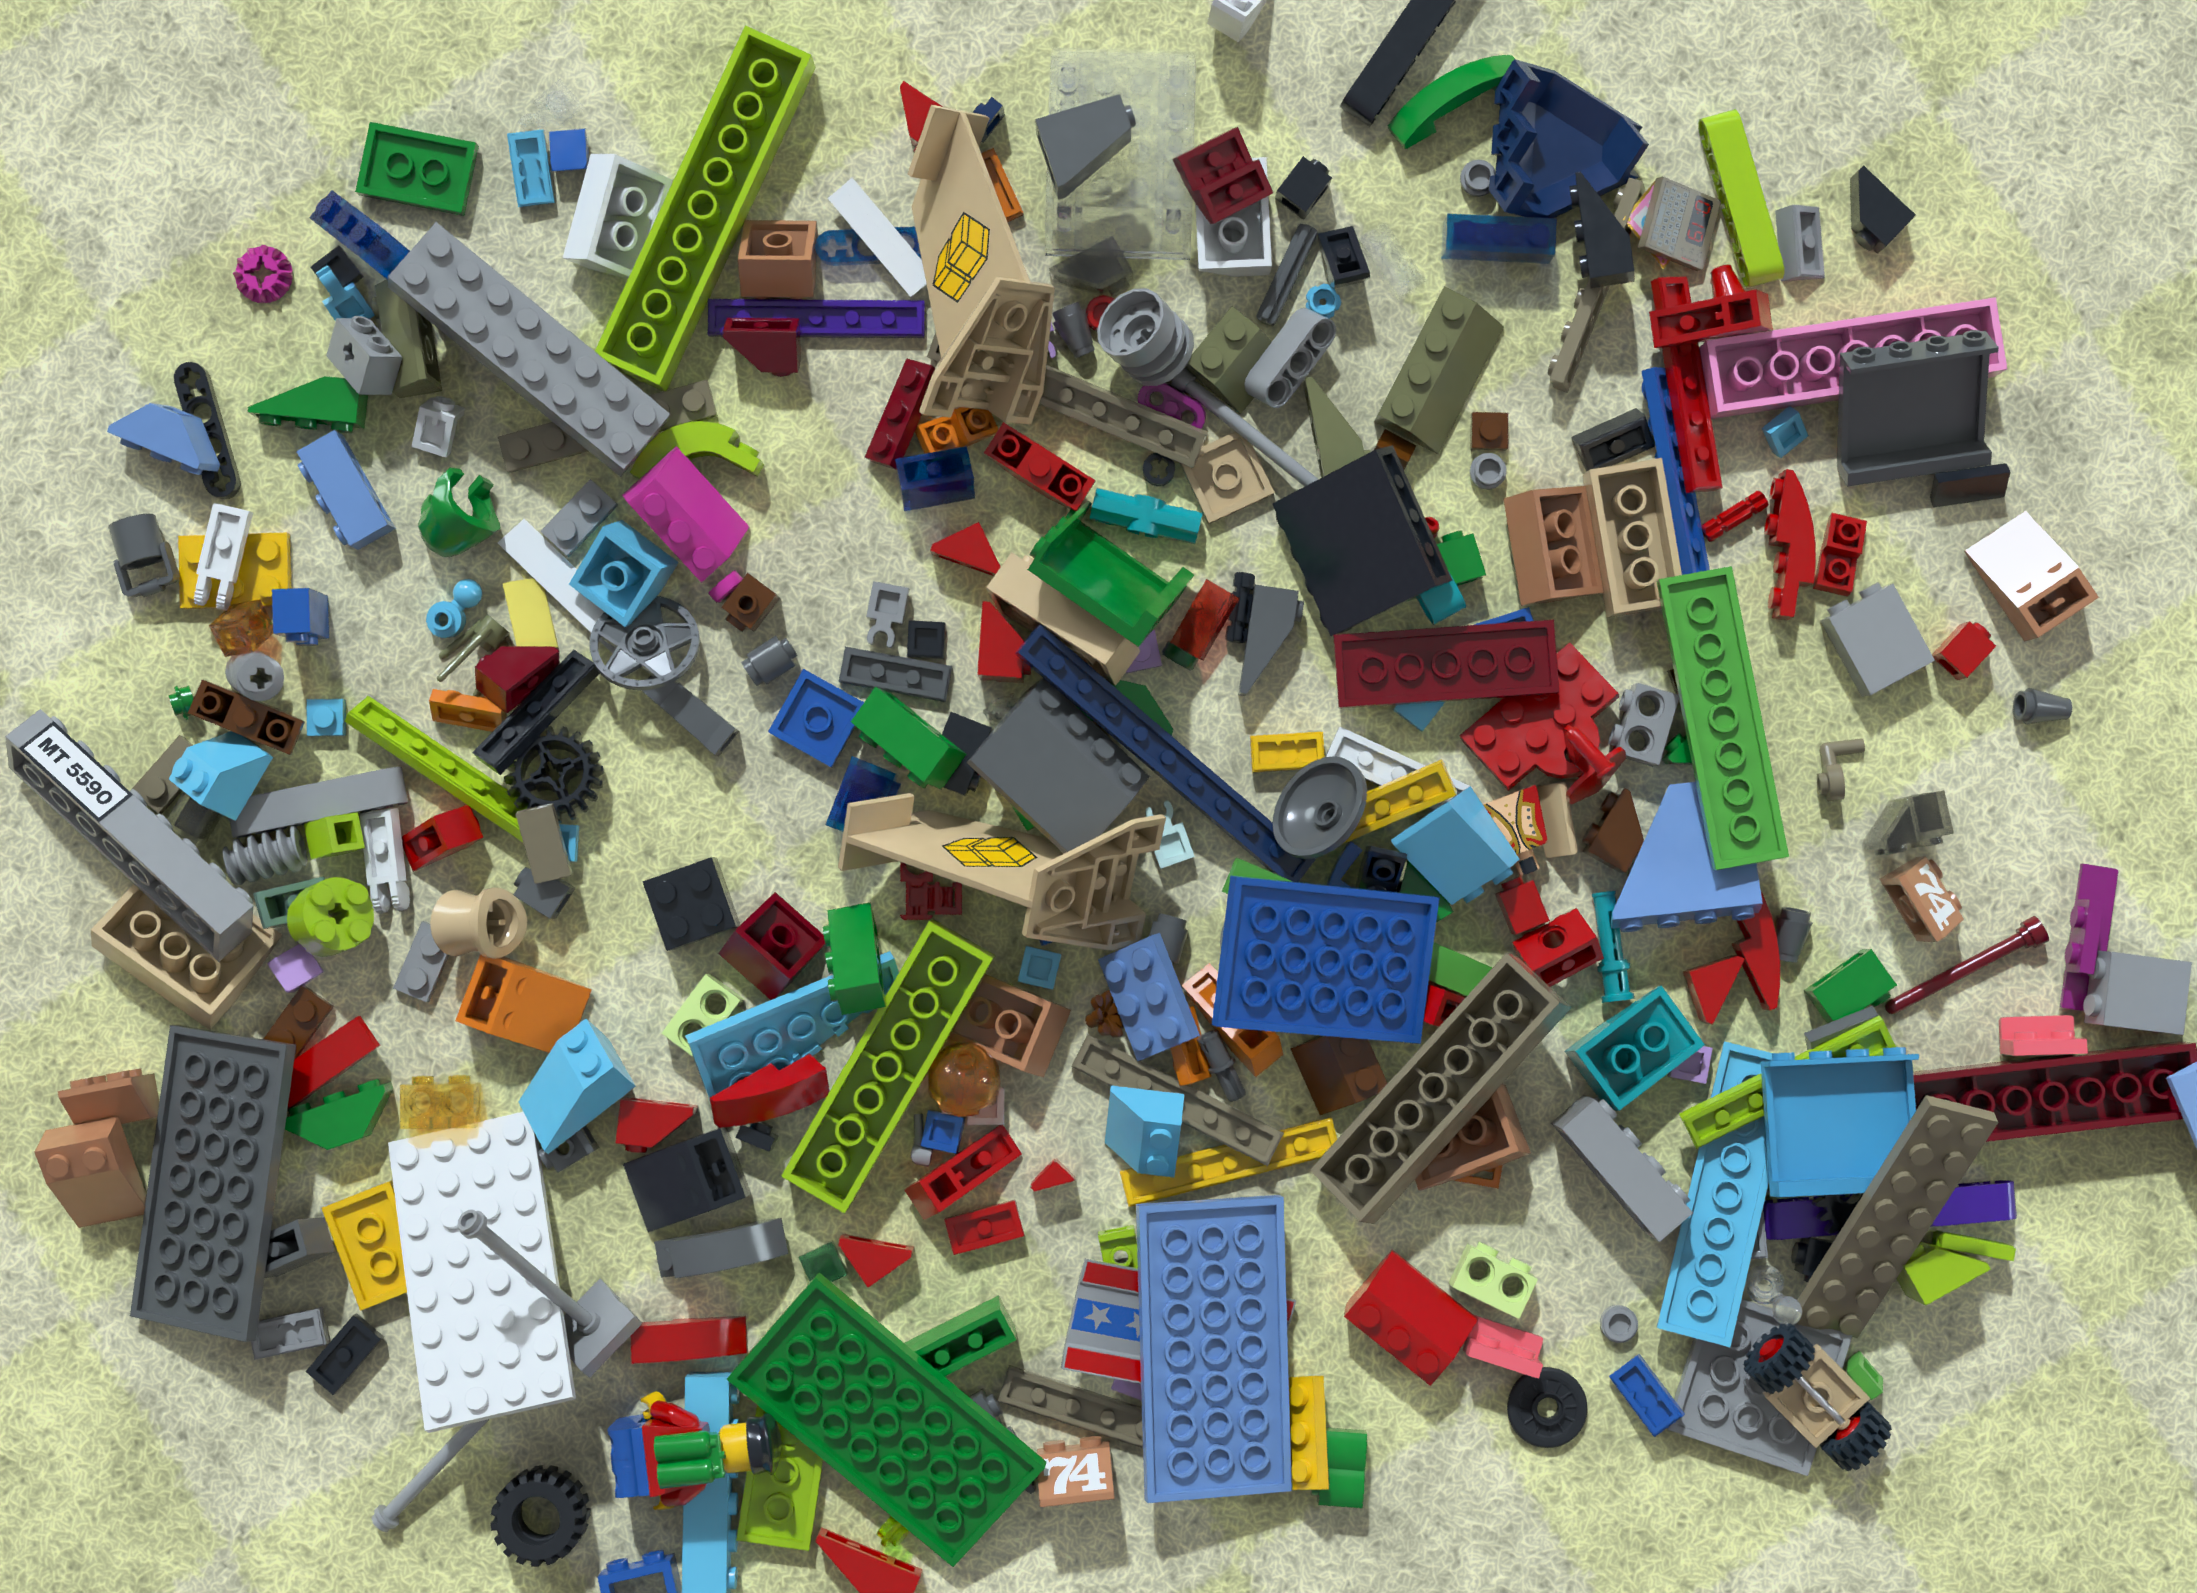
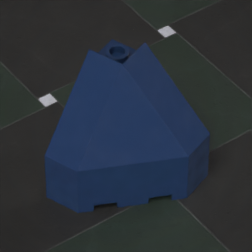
(1549, 134)

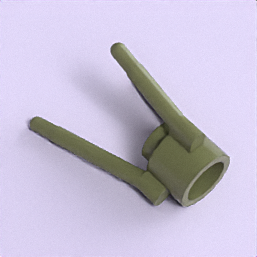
(485, 633)

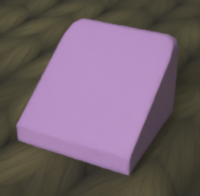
(295, 968)

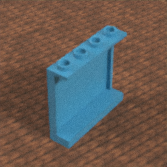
(1834, 1118)

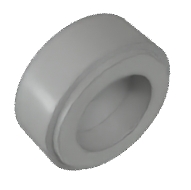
(1618, 1323)

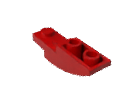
(1793, 531)

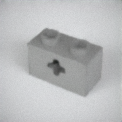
(364, 356)

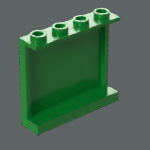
(1105, 578)

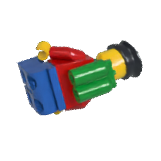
(676, 1454)

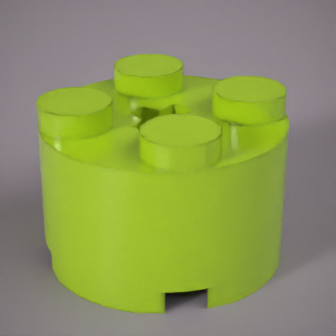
(350, 919)

